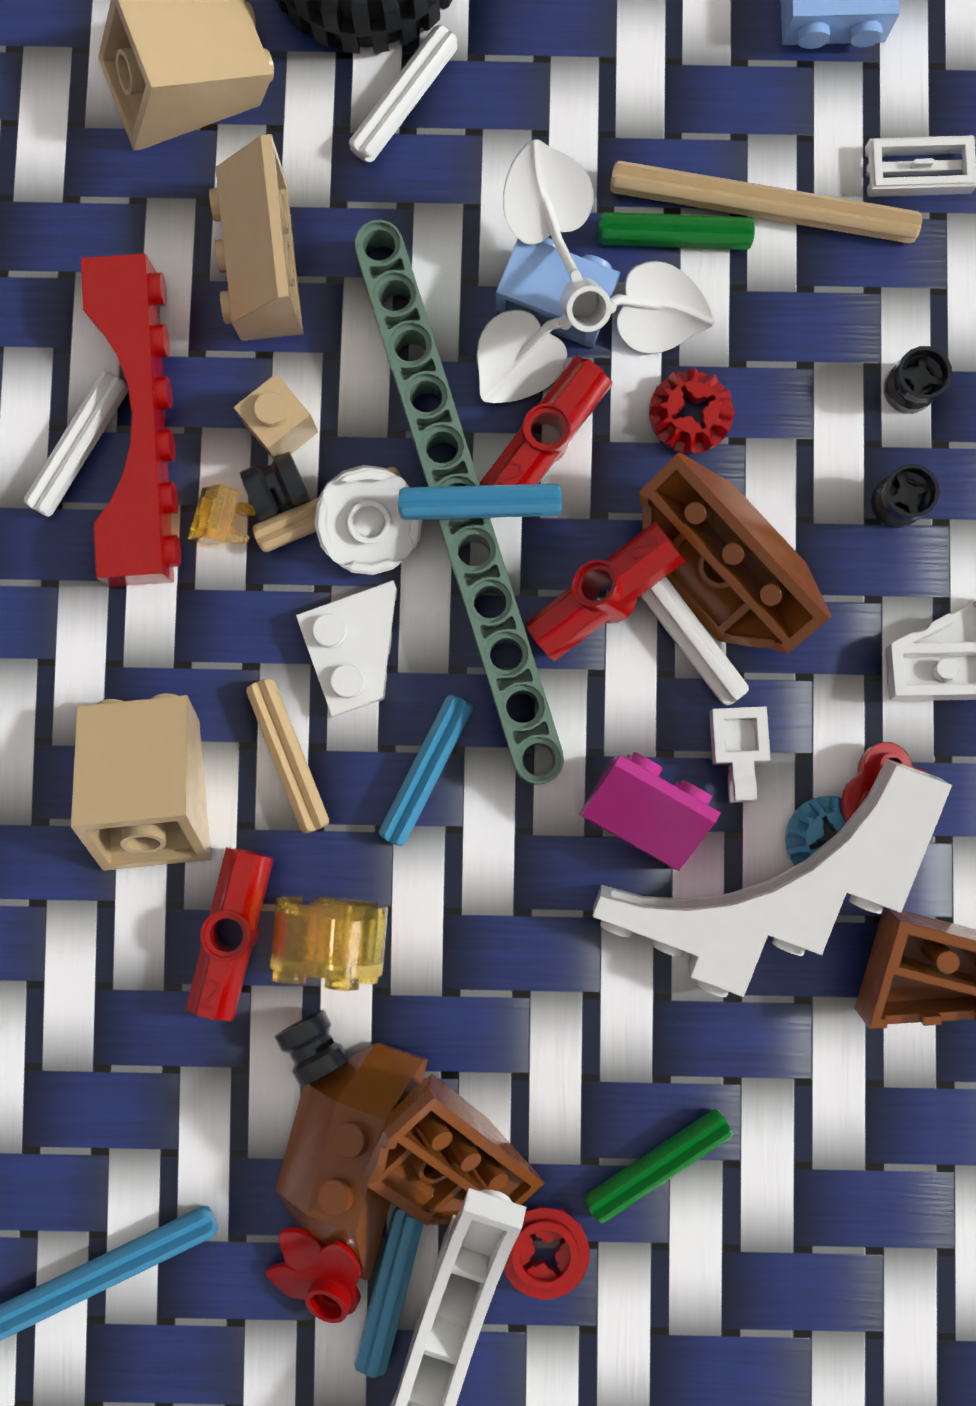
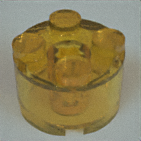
(328, 941)

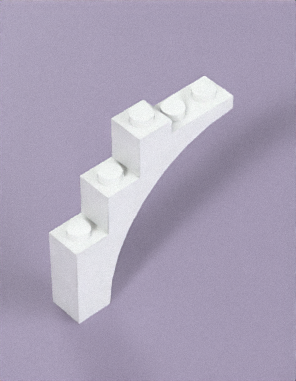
(869, 858)
(458, 1298)

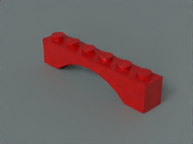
(135, 527)

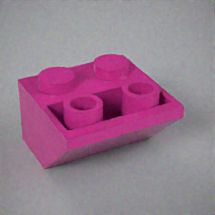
(649, 811)

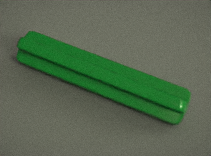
(676, 230)
(658, 1166)

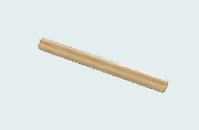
(765, 202)

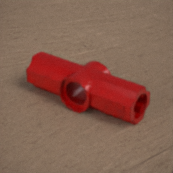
(563, 407)
(629, 570)
(219, 967)

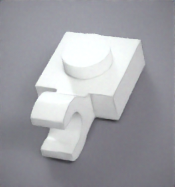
(740, 740)

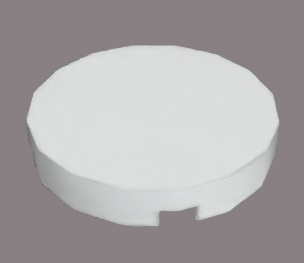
(361, 520)

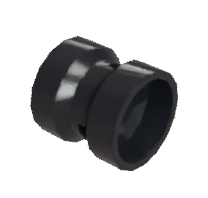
(927, 373)
(274, 486)
(915, 489)
(311, 1048)

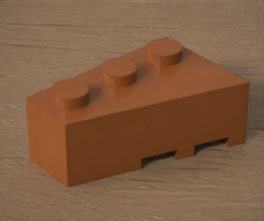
(918, 972)

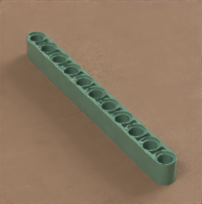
(442, 425)

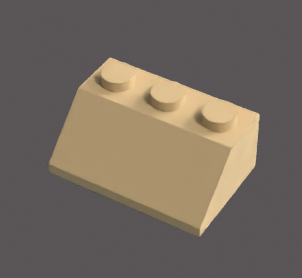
(256, 243)

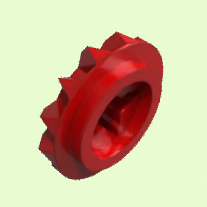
(684, 433)
(572, 1254)

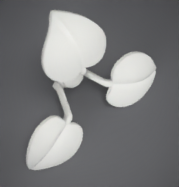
(660, 305)

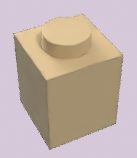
(276, 417)

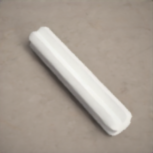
(403, 94)
(76, 443)
(695, 642)

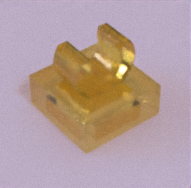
(214, 516)

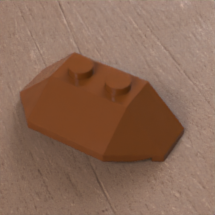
(736, 566)
(332, 1144)
(438, 1150)

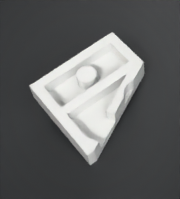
(351, 646)
(935, 660)

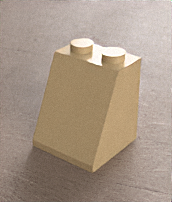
(182, 65)
(140, 783)

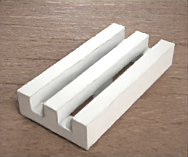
(922, 185)

